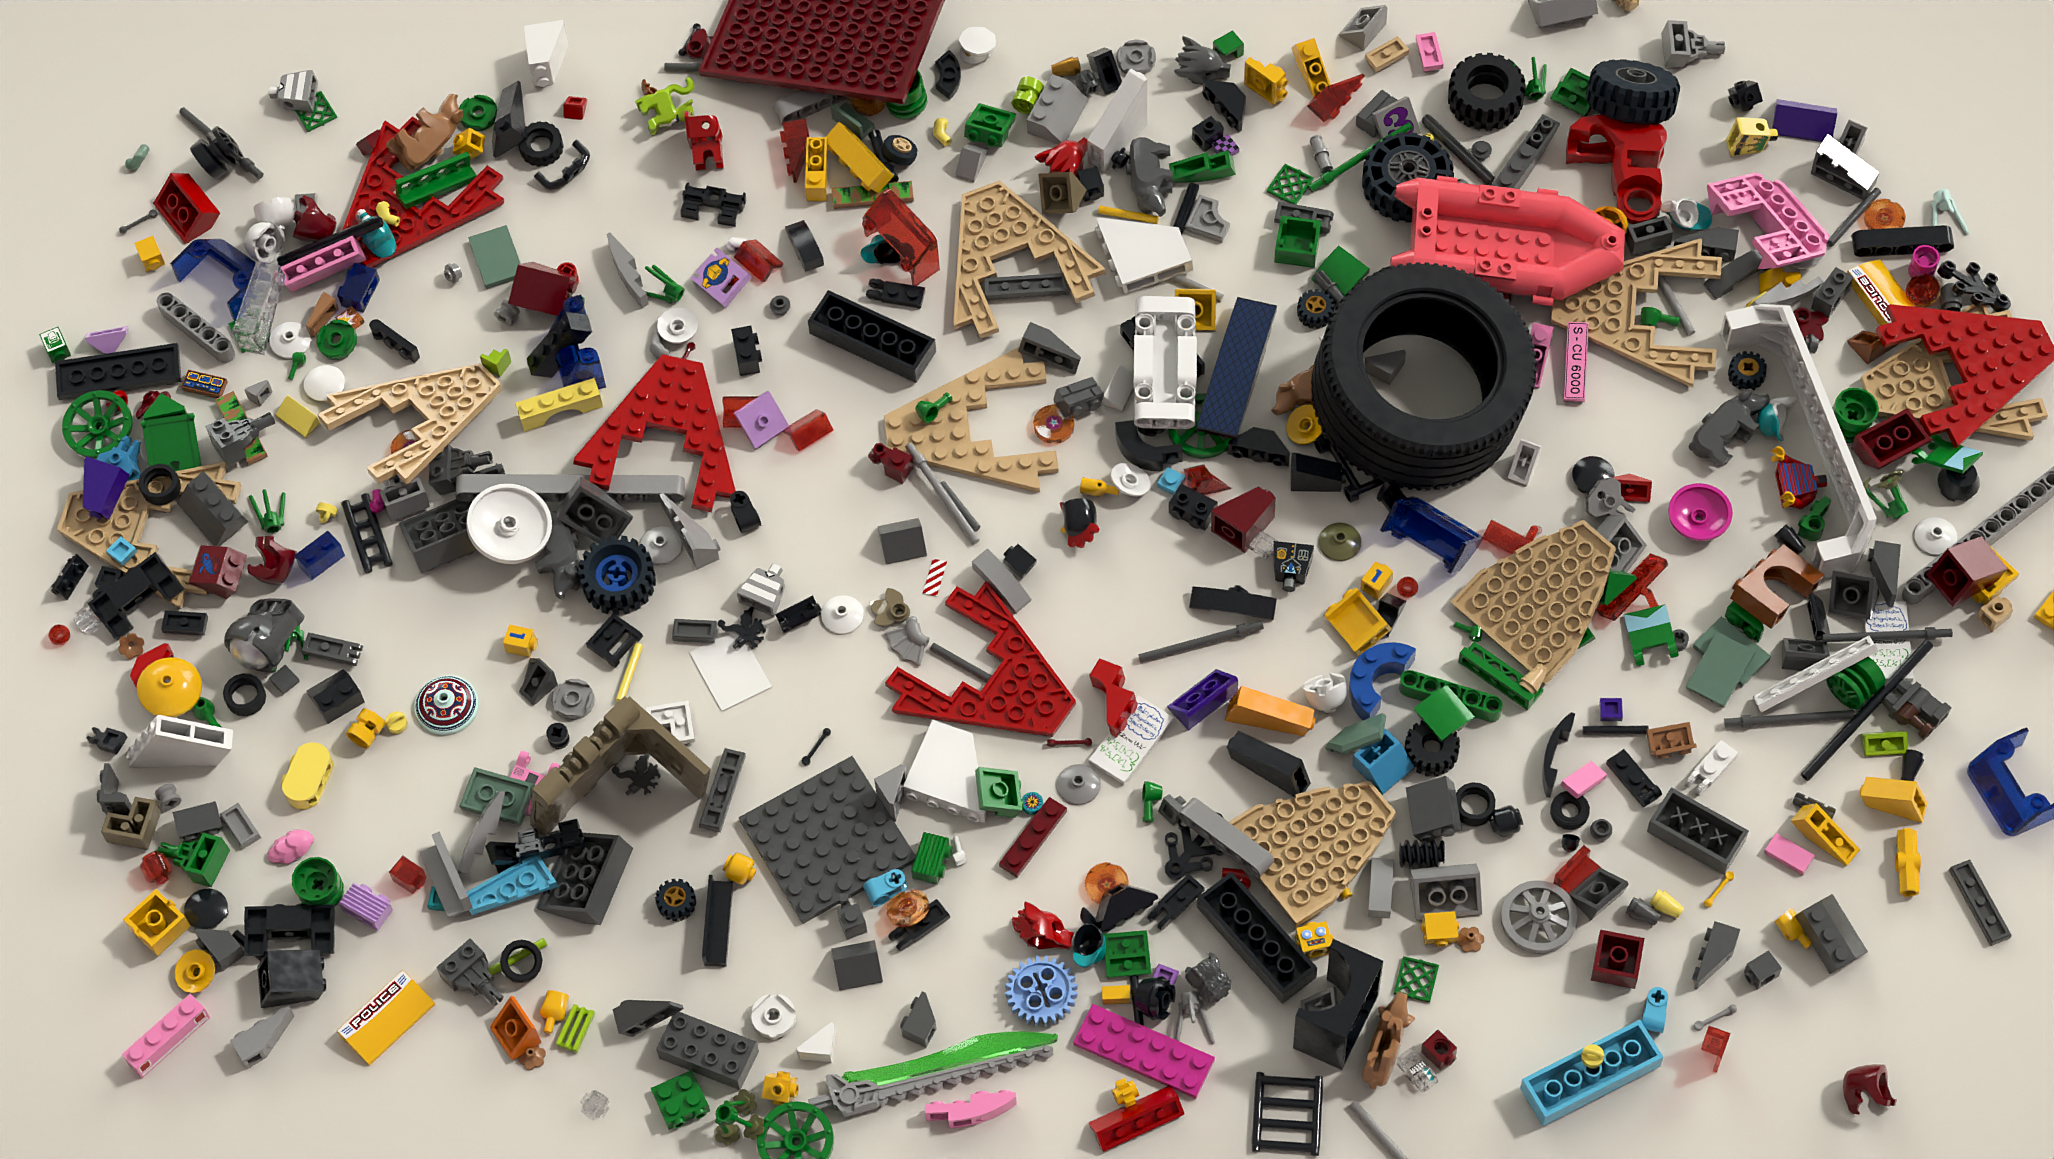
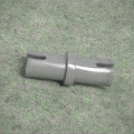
(1321, 154)

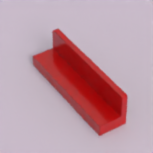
(1137, 1119)

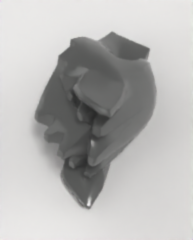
(1198, 61)

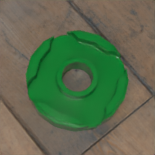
(482, 121)
(344, 346)

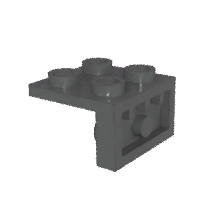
(108, 797)

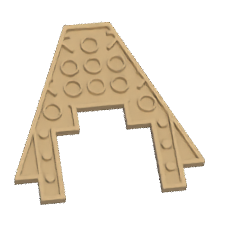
(1000, 223)
(1611, 311)
(1921, 384)
(442, 398)
(947, 438)
(130, 520)

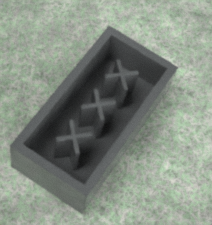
(1697, 831)
(707, 1050)

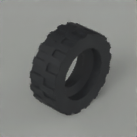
(547, 156)

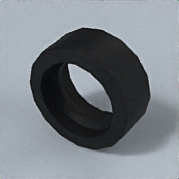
(155, 471)
(248, 708)
(1478, 789)
(521, 978)

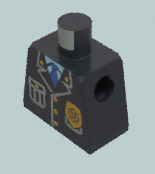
(1291, 563)

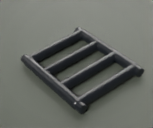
(1259, 1122)

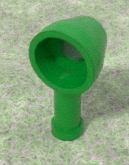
(1651, 316)
(928, 411)
(205, 712)
(1150, 793)

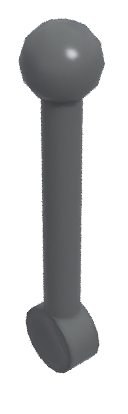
(152, 214)

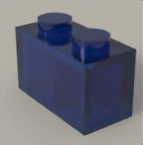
(358, 287)
(319, 555)

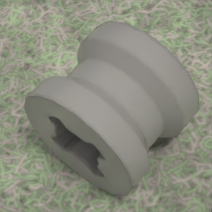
(506, 313)
(168, 796)

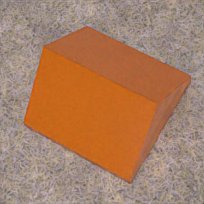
(514, 1029)

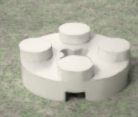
(775, 1028)

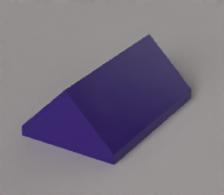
(1804, 120)
(1204, 698)

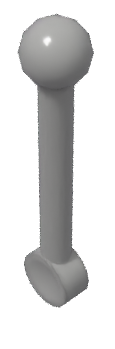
(1700, 1024)

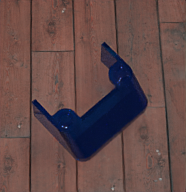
(227, 256)
(1433, 530)
(2001, 792)

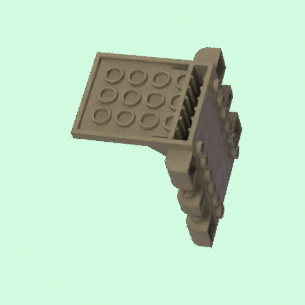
(623, 732)

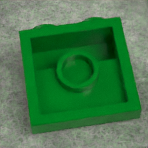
(989, 125)
(999, 791)
(680, 1100)

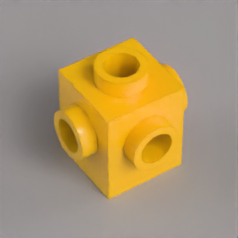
(470, 142)
(780, 1087)

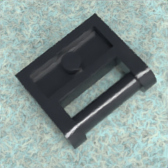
(608, 637)

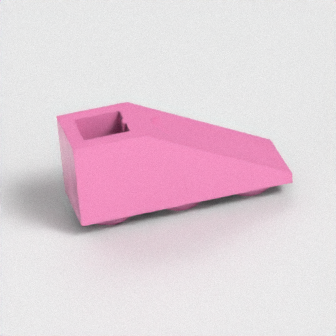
(1541, 338)

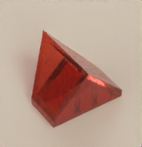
(1203, 481)

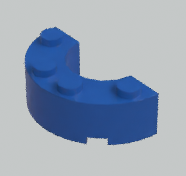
(1371, 664)

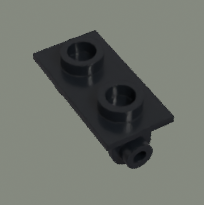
(71, 576)
(798, 614)

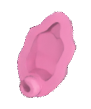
(290, 846)

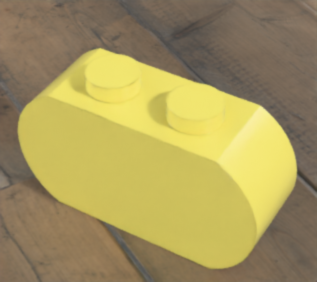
(307, 775)

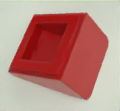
(574, 107)

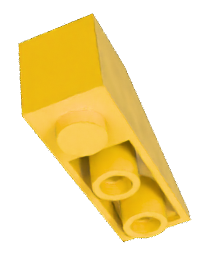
(1311, 65)
(816, 169)

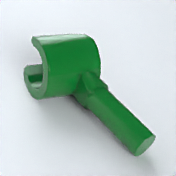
(297, 358)
(1475, 631)

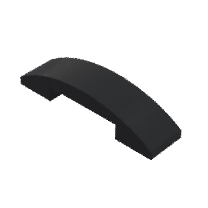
(1233, 602)
(1561, 732)

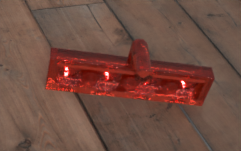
(1507, 538)
(1645, 575)

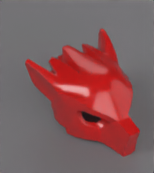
(1065, 156)
(1041, 928)

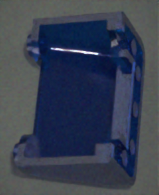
(578, 363)

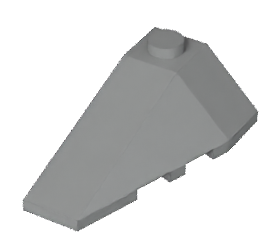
(694, 538)

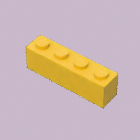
(858, 157)

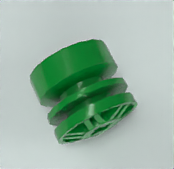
(915, 101)
(1855, 412)
(1856, 683)
(315, 873)

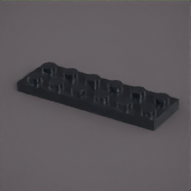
(118, 371)

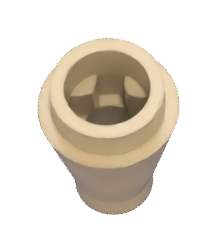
(1534, 679)

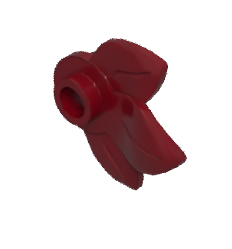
(699, 41)
(1812, 322)
(148, 400)

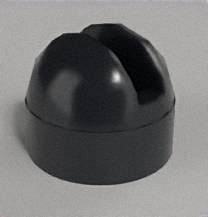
(1570, 842)

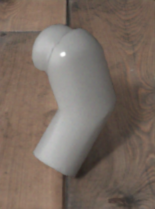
(656, 347)

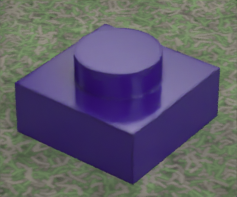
(1611, 709)

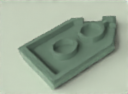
(1358, 735)

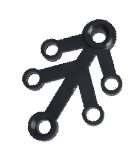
(1994, 298)
(1191, 849)

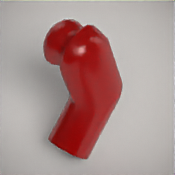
(1240, 874)

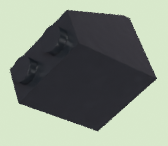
(290, 977)

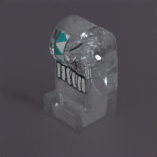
(1417, 1070)

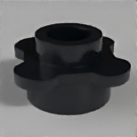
(1119, 158)

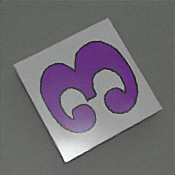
(1394, 116)

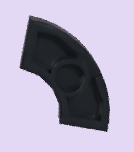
(950, 74)

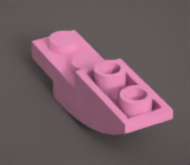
(981, 1109)

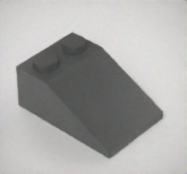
(593, 512)

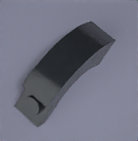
(1141, 453)

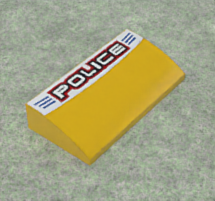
(1877, 289)
(385, 1017)

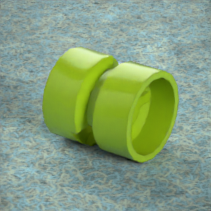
(1027, 94)

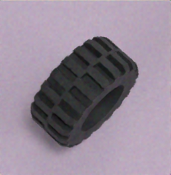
(1485, 112)

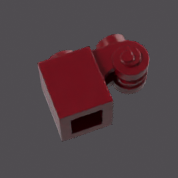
(896, 462)

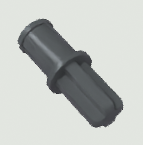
(1328, 286)

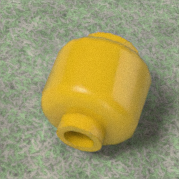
(739, 868)

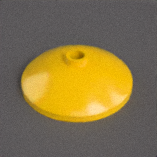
(173, 697)

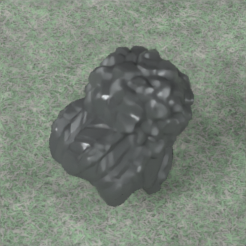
(1209, 979)

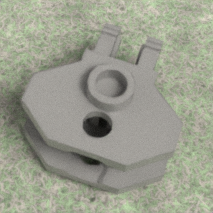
(1609, 501)

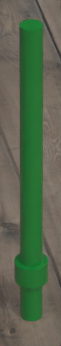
(1327, 177)

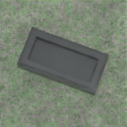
(694, 630)

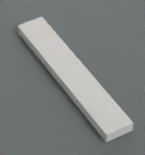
(1815, 673)

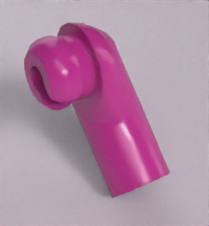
(376, 505)

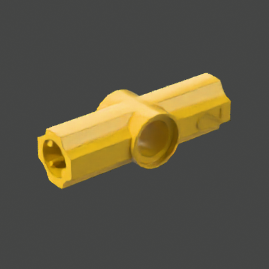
(1908, 862)

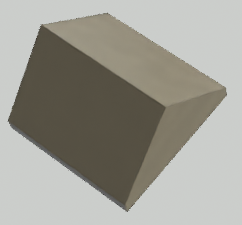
(1060, 192)

